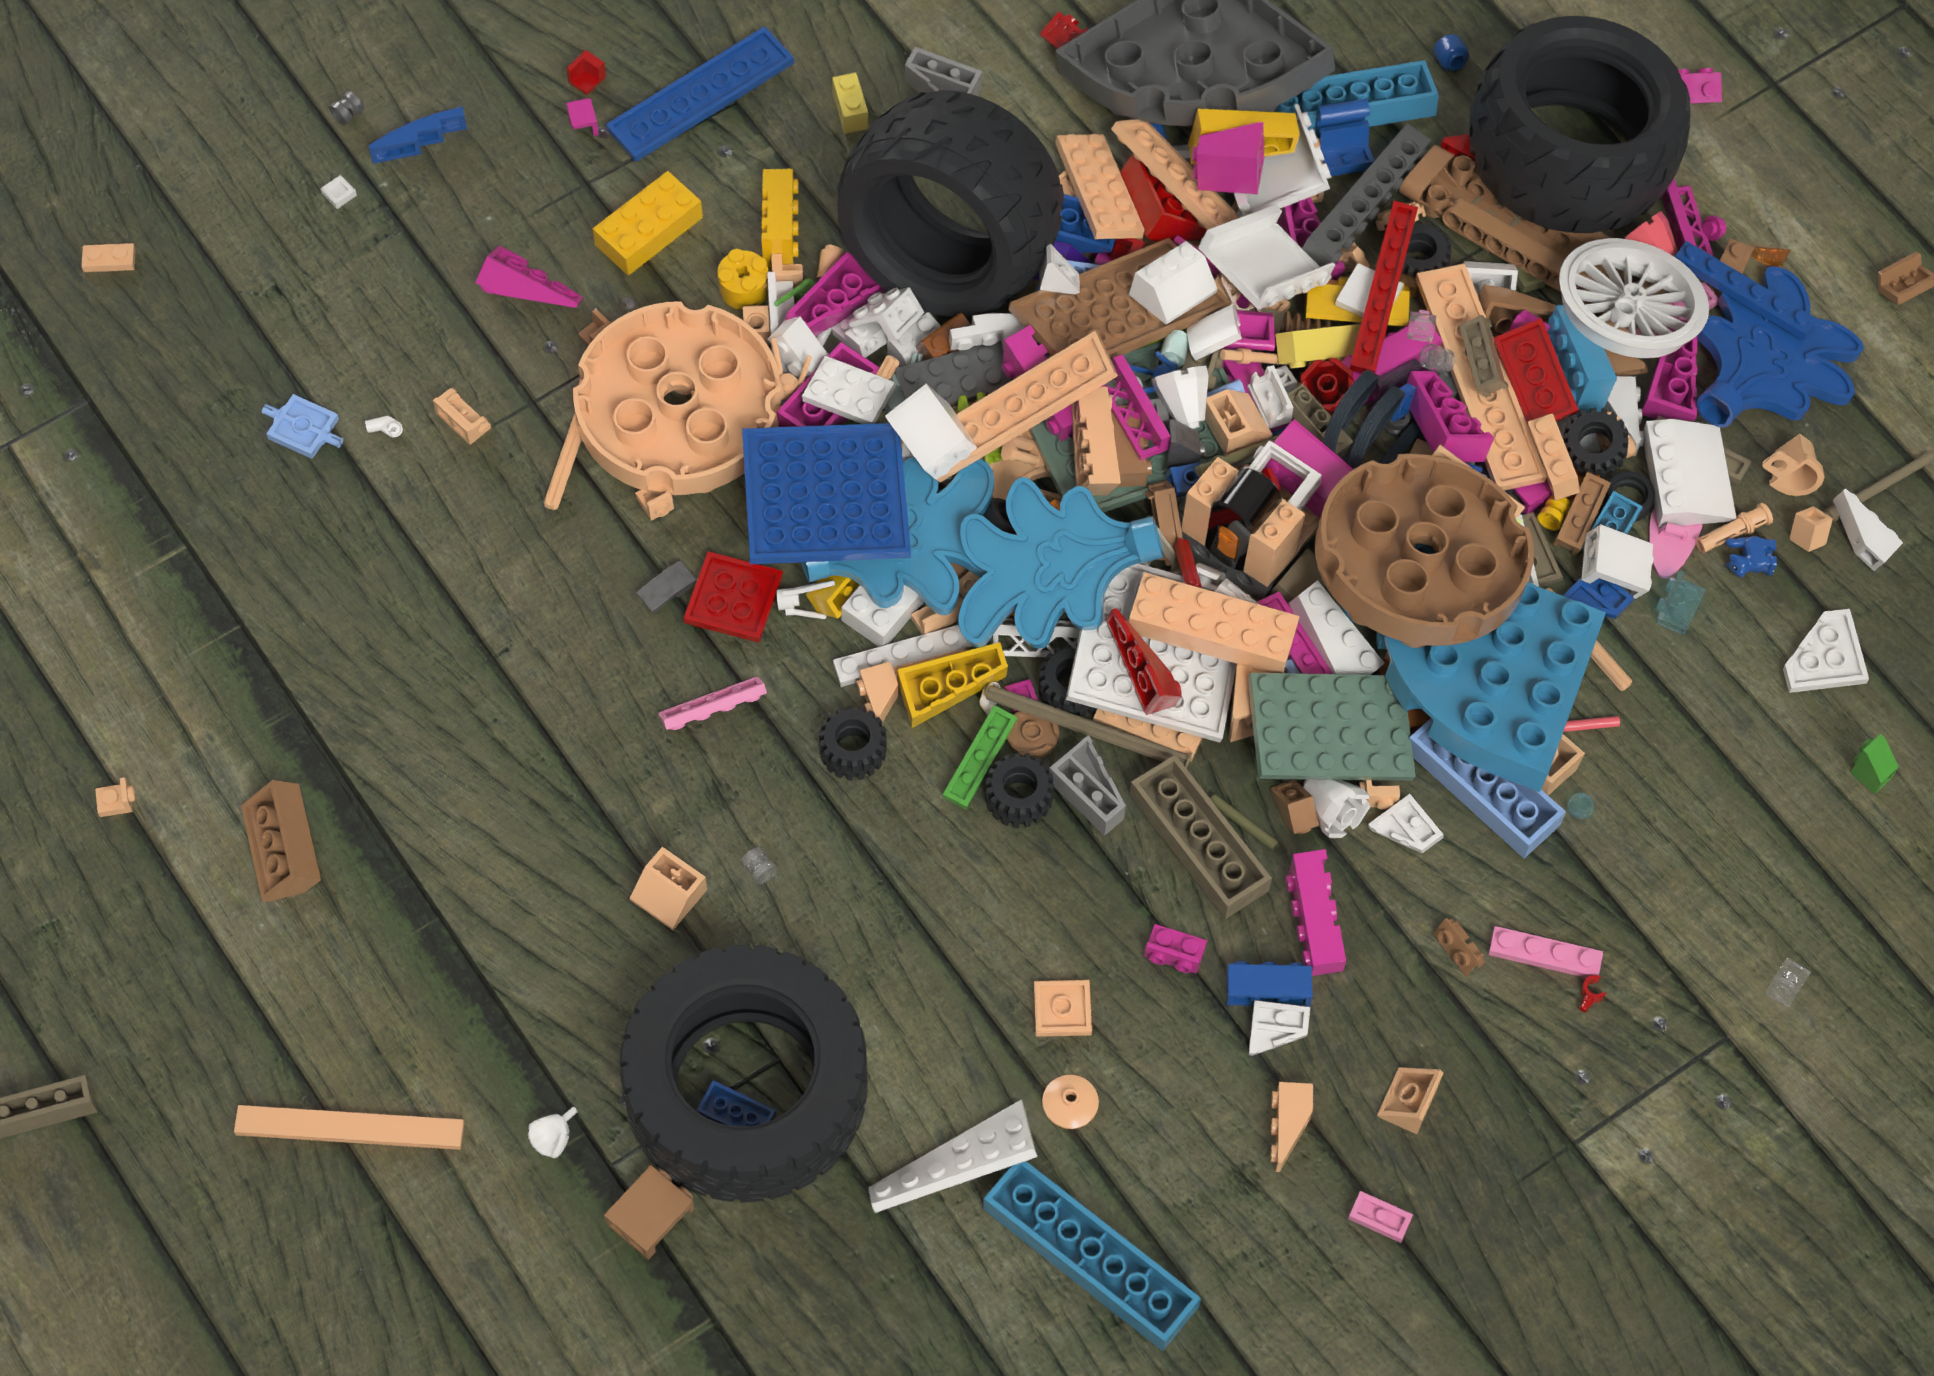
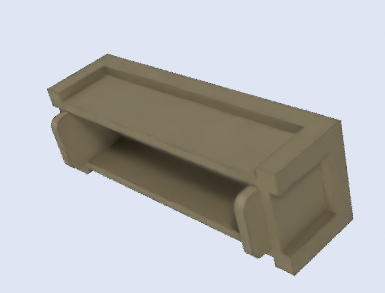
(1483, 356)

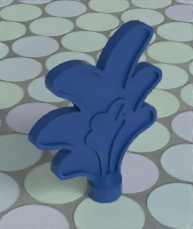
(1768, 365)

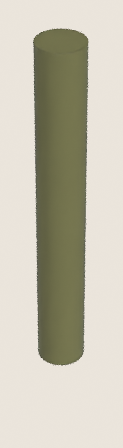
(1244, 822)

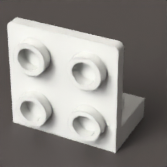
(893, 310)

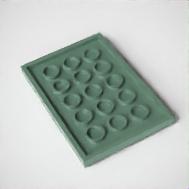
(1329, 727)

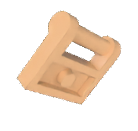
(1023, 441)

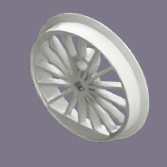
(1631, 301)

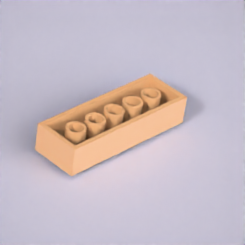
(1213, 624)

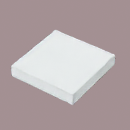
(1357, 289)

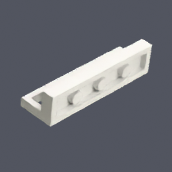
(778, 313)
(1063, 629)

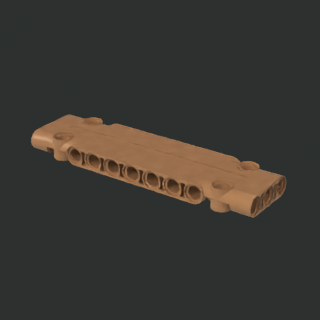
(1451, 185)

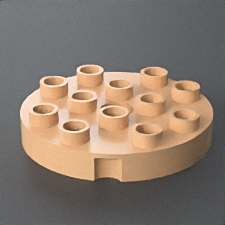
(681, 351)

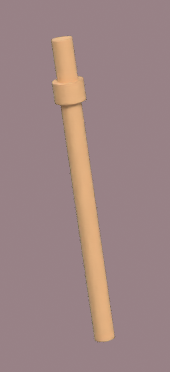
(1245, 356)

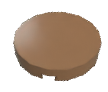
(1033, 736)

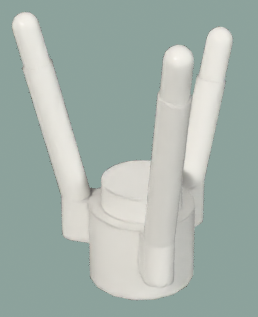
(789, 598)

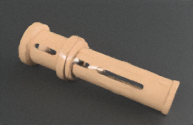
(1743, 524)

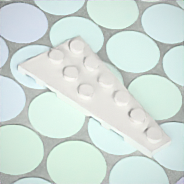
(981, 1150)

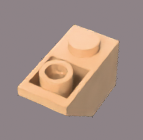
(879, 687)

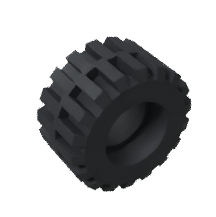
(1431, 243)
(1596, 423)
(1051, 690)
(852, 724)
(1019, 771)

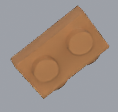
(1905, 279)

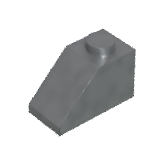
(1183, 445)

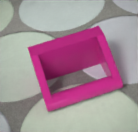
(1257, 329)

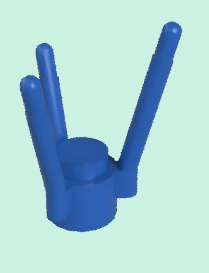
(1160, 370)

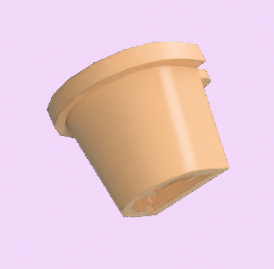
(1795, 468)

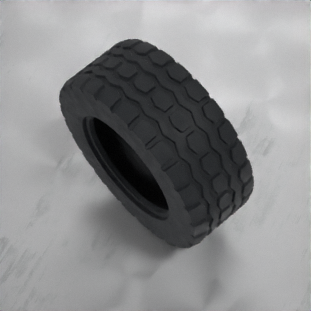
(725, 990)

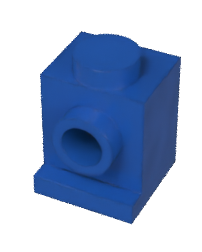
(1178, 479)

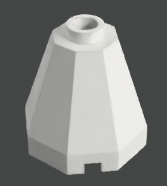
(1184, 394)
(1337, 805)

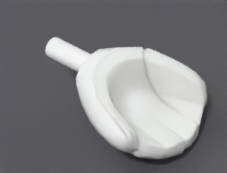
(550, 1133)

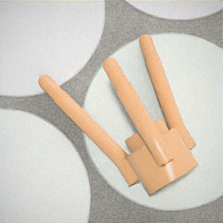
(787, 381)

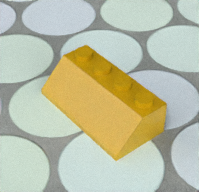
(1321, 304)

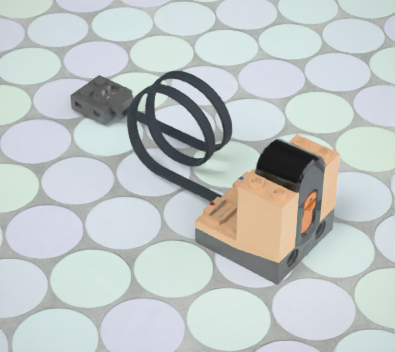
(1246, 524)

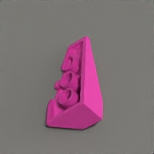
(510, 276)

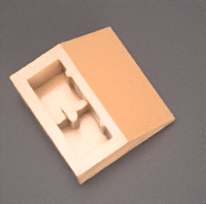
(1235, 420)
(668, 888)

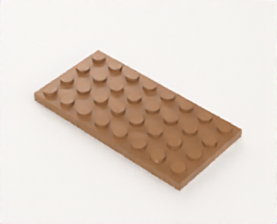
(1106, 308)

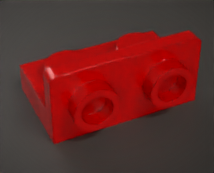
(1061, 30)

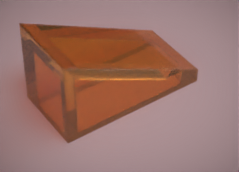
(1771, 256)

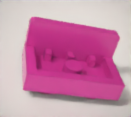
(1703, 86)

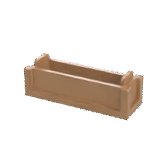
(1165, 512)
(1582, 513)

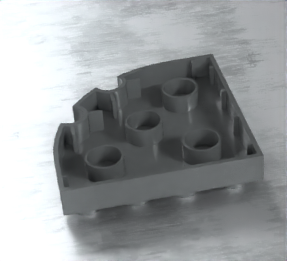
(1189, 55)

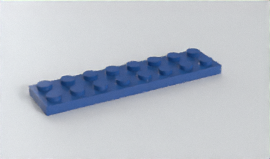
(699, 94)

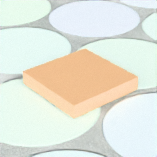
(1062, 1008)

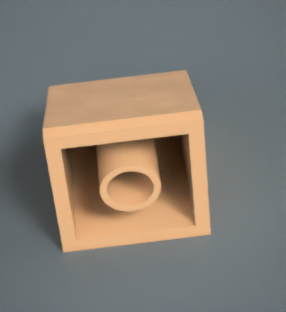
(1241, 717)

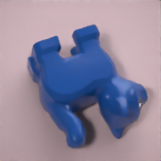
(1756, 556)

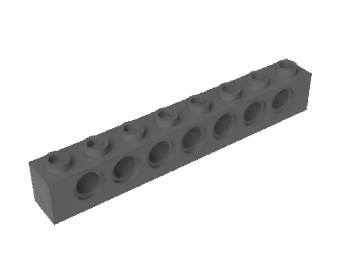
(1366, 196)

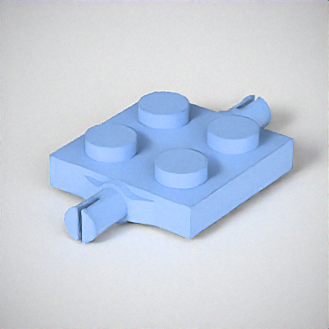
(302, 426)

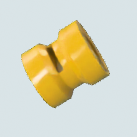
(1553, 513)

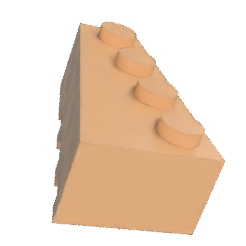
(1095, 443)

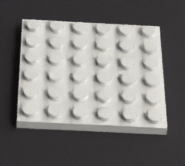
(1103, 682)

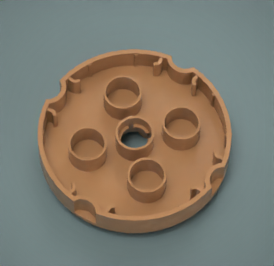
(1414, 596)

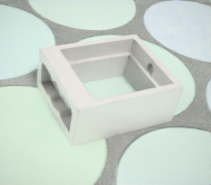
(1311, 478)

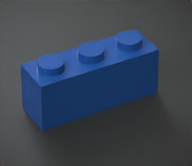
(1268, 983)

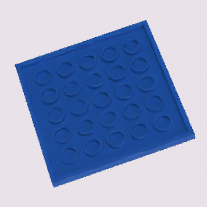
(825, 493)

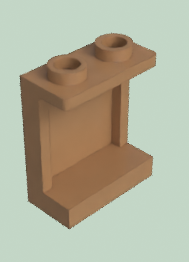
(649, 1210)

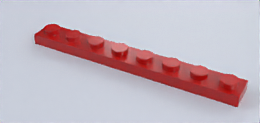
(1383, 287)

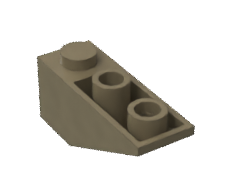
(1314, 417)

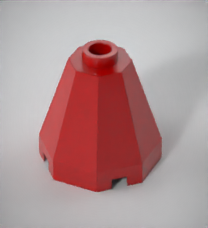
(1328, 382)

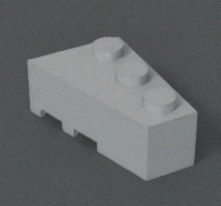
(931, 72)
(1088, 787)

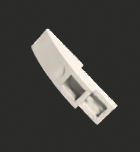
(985, 330)

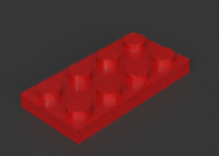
(1536, 372)

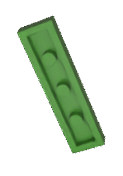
(980, 757)

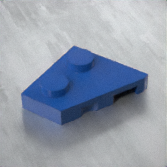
(1601, 595)

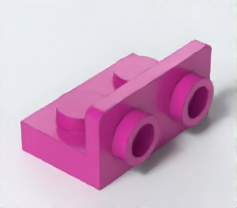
(1175, 949)

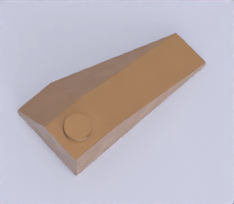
(1503, 306)

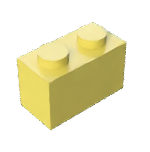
(850, 103)

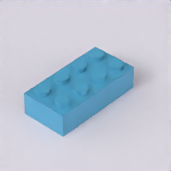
(1618, 514)

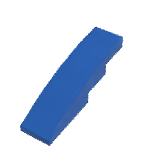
(424, 131)

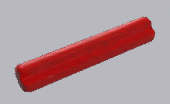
(1187, 563)

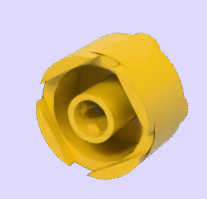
(743, 279)

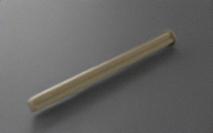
(1084, 725)

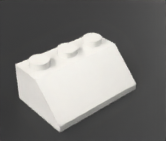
(1174, 283)

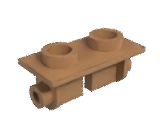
(1453, 940)

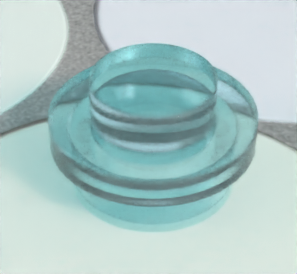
(1580, 806)

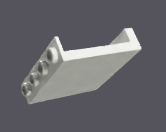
(1290, 175)
(1262, 258)

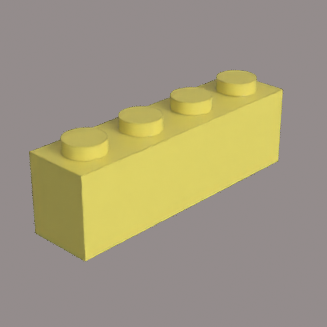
(1316, 344)

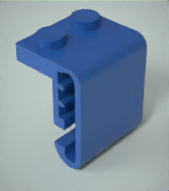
(1344, 136)

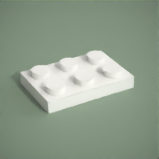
(848, 391)

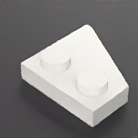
(1407, 825)
(1276, 1025)

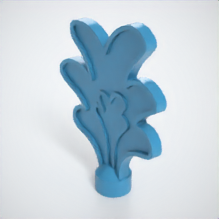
(934, 541)
(1050, 566)

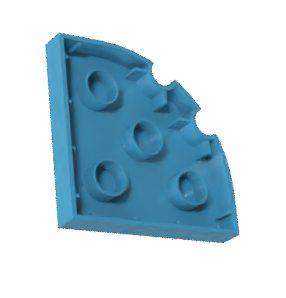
(1506, 693)

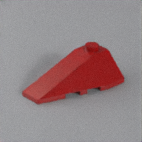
(1148, 674)

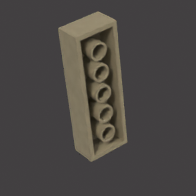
(1200, 836)

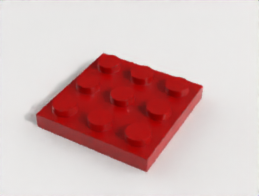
(733, 597)

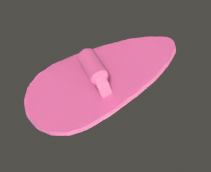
(1671, 545)

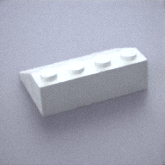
(1688, 473)

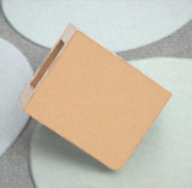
(788, 272)
(1811, 528)

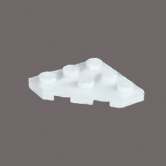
(1827, 656)

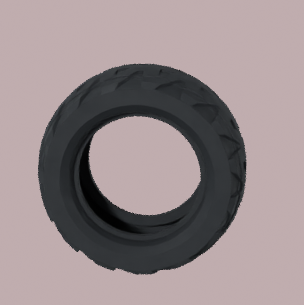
(1597, 70)
(984, 160)

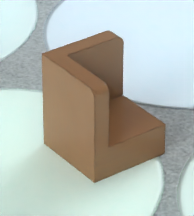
(594, 328)

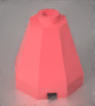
(1655, 233)

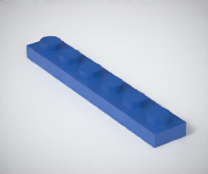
(1746, 291)

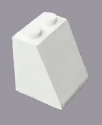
(931, 431)

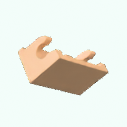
(460, 416)

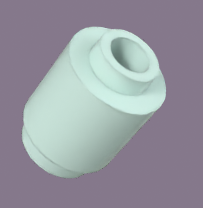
(1175, 347)

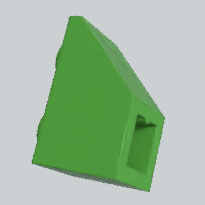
(1874, 764)

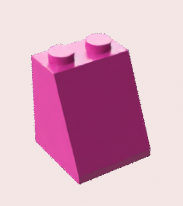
(1230, 159)

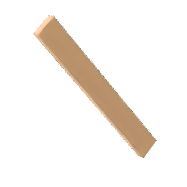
(349, 1127)

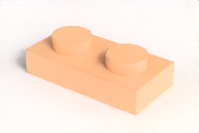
(108, 257)

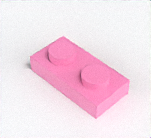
(1380, 1216)

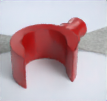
(1588, 997)

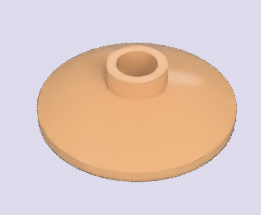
(1066, 1113)

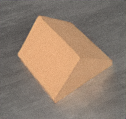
(1410, 1097)

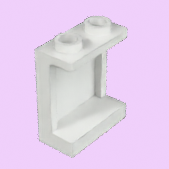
(1618, 559)

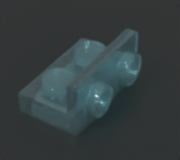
(1680, 605)

